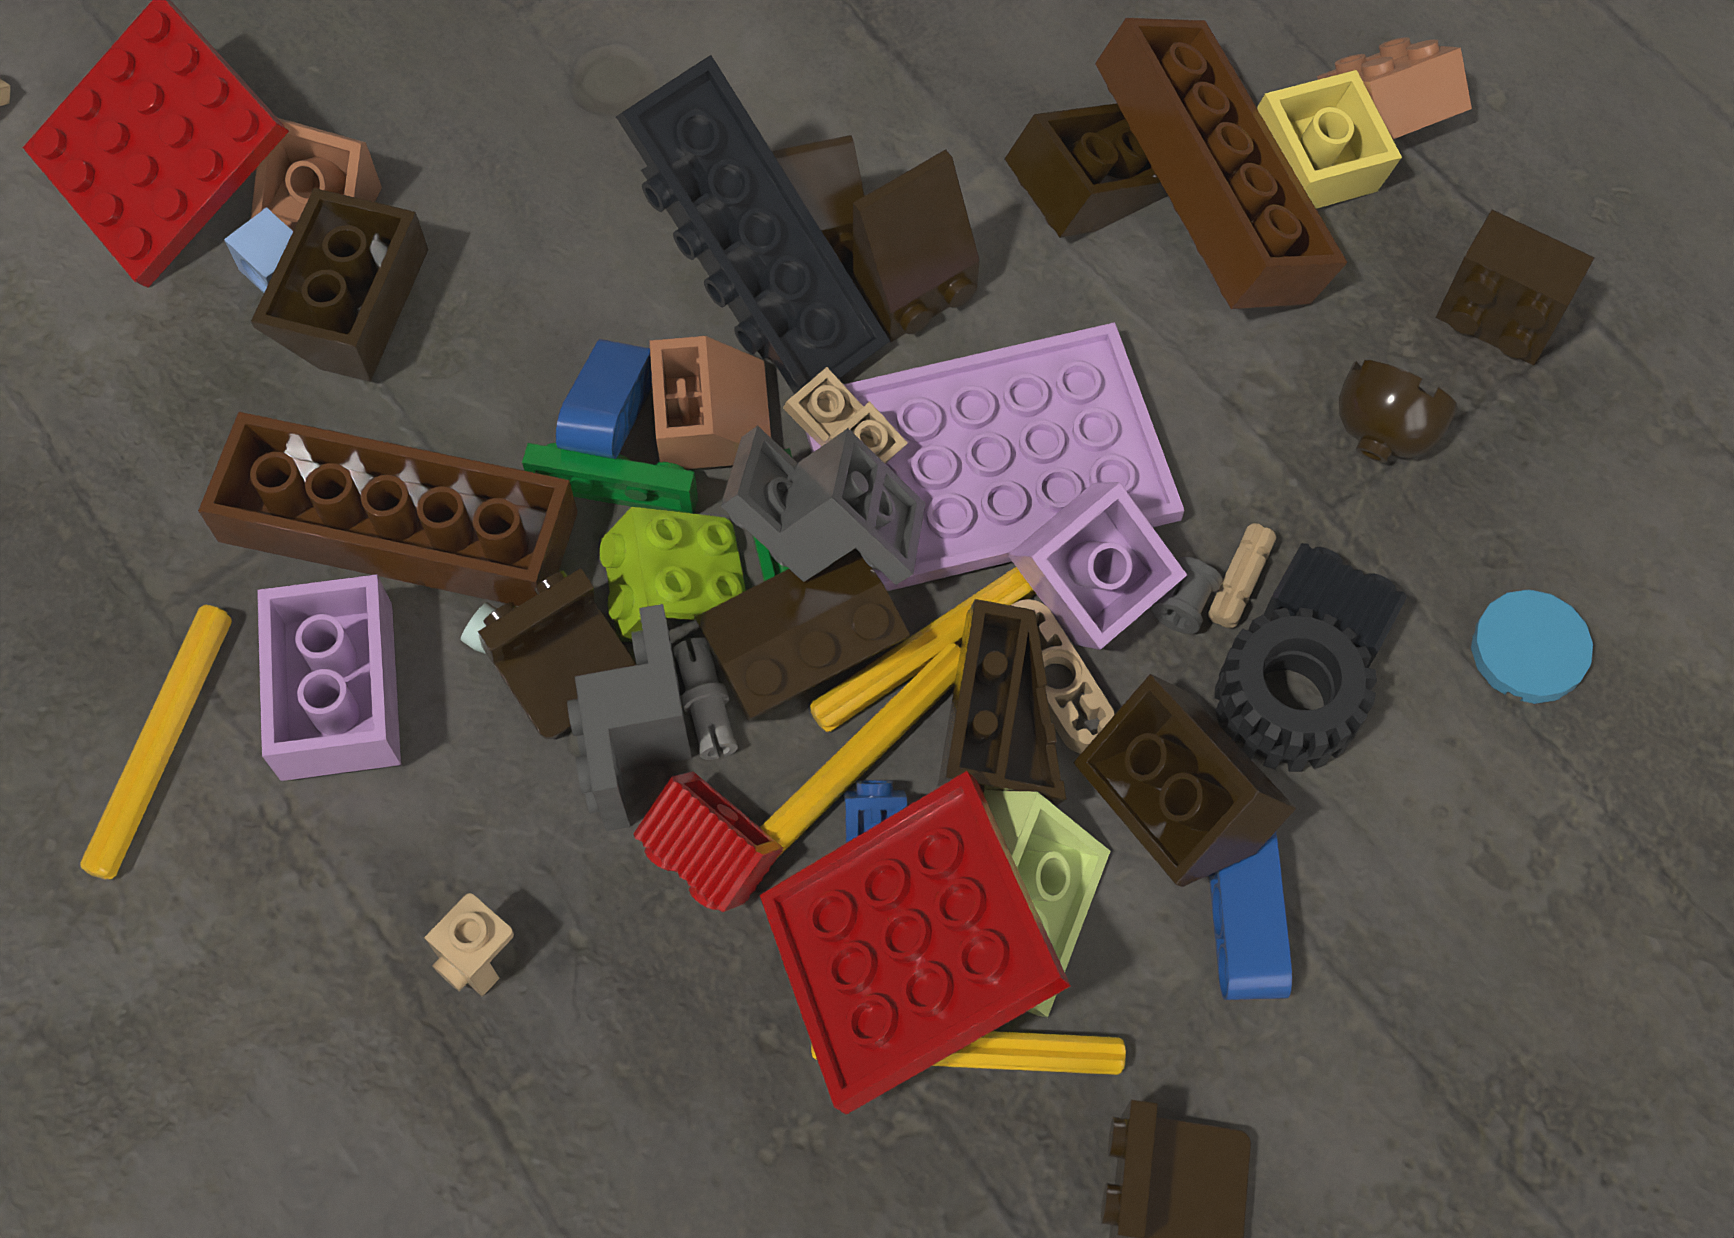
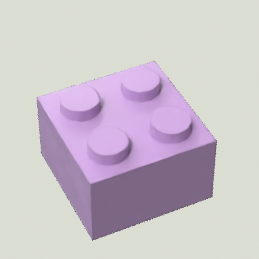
(1097, 564)

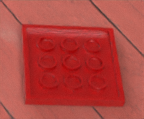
(154, 140)
(911, 943)

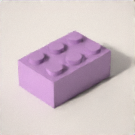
(327, 678)

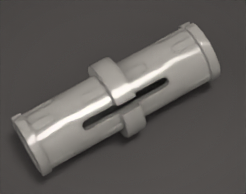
(705, 699)

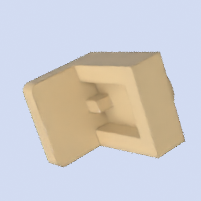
(467, 944)

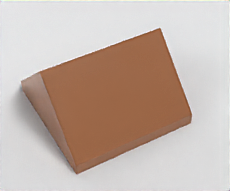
(312, 160)

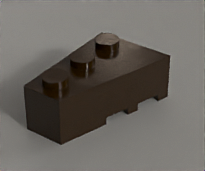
(1001, 706)

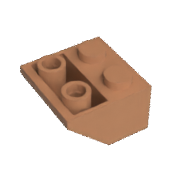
(1411, 83)
(705, 400)

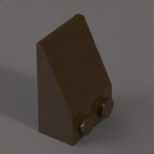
(1083, 168)
(914, 247)

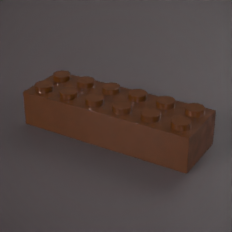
(1219, 163)
(388, 509)

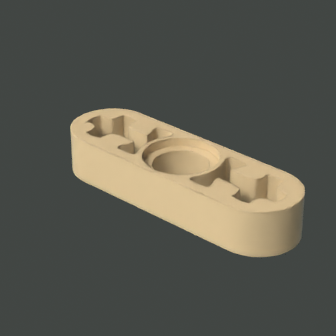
(1092, 703)

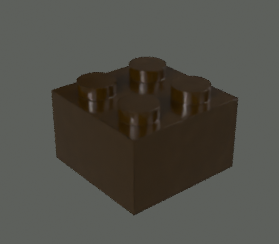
(1513, 287)

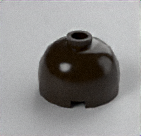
(1391, 411)

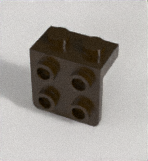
(548, 644)
(1175, 1177)

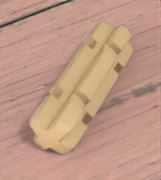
(1242, 575)

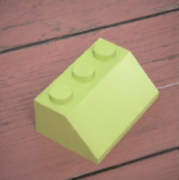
(1055, 862)

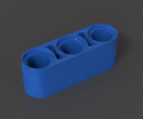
(605, 399)
(1252, 927)

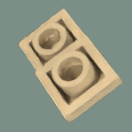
(828, 408)

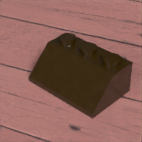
(828, 184)
(342, 282)
(800, 633)
(1182, 783)

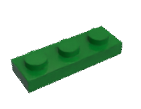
(616, 480)

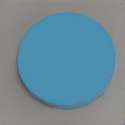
(1532, 646)

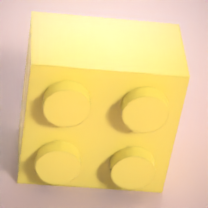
(1331, 137)

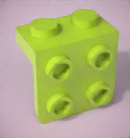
(671, 561)

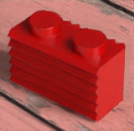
(706, 842)

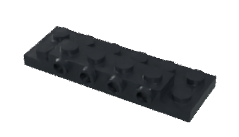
(749, 228)

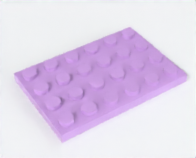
(1014, 440)

